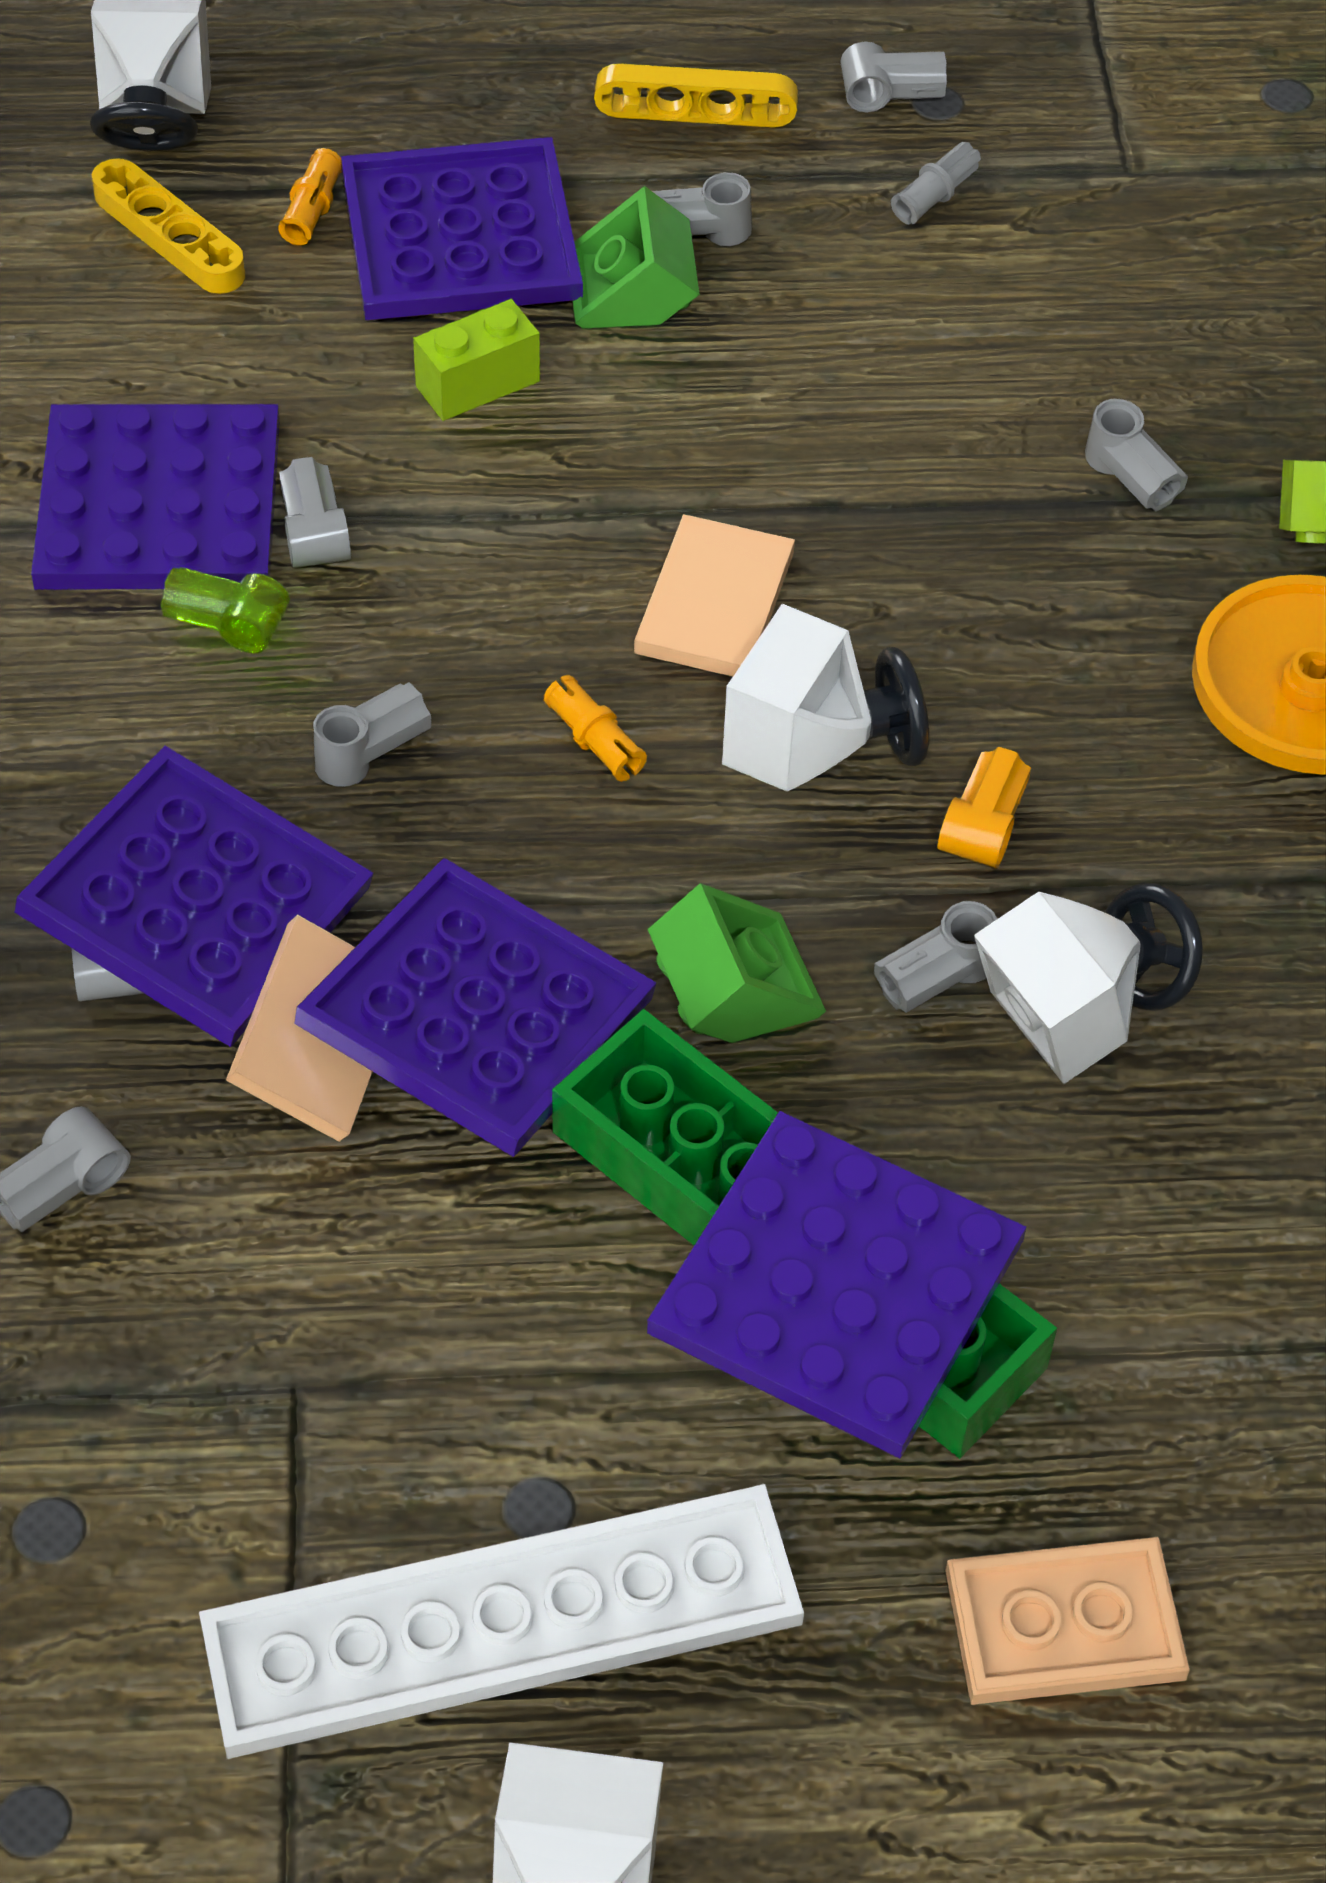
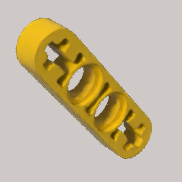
(695, 104)
(176, 220)

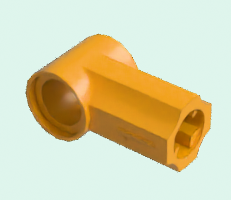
(984, 818)

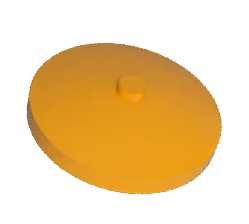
(1265, 670)

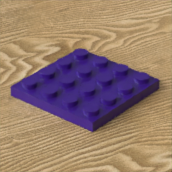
(460, 228)
(153, 492)
(190, 891)
(474, 1004)
(837, 1283)

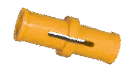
(310, 197)
(595, 728)

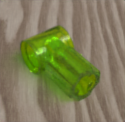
(241, 611)

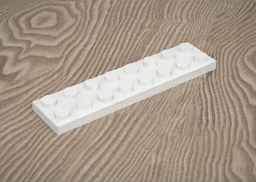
(498, 1620)

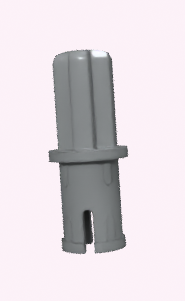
(935, 183)

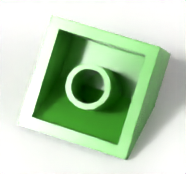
(636, 265)
(733, 966)

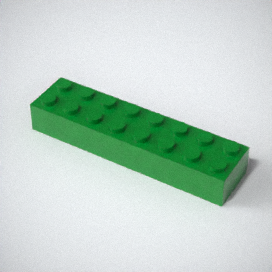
(677, 1140)

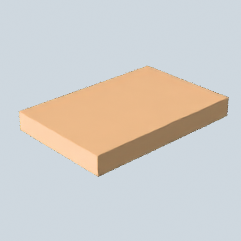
(713, 595)
(288, 1063)
(1066, 1620)

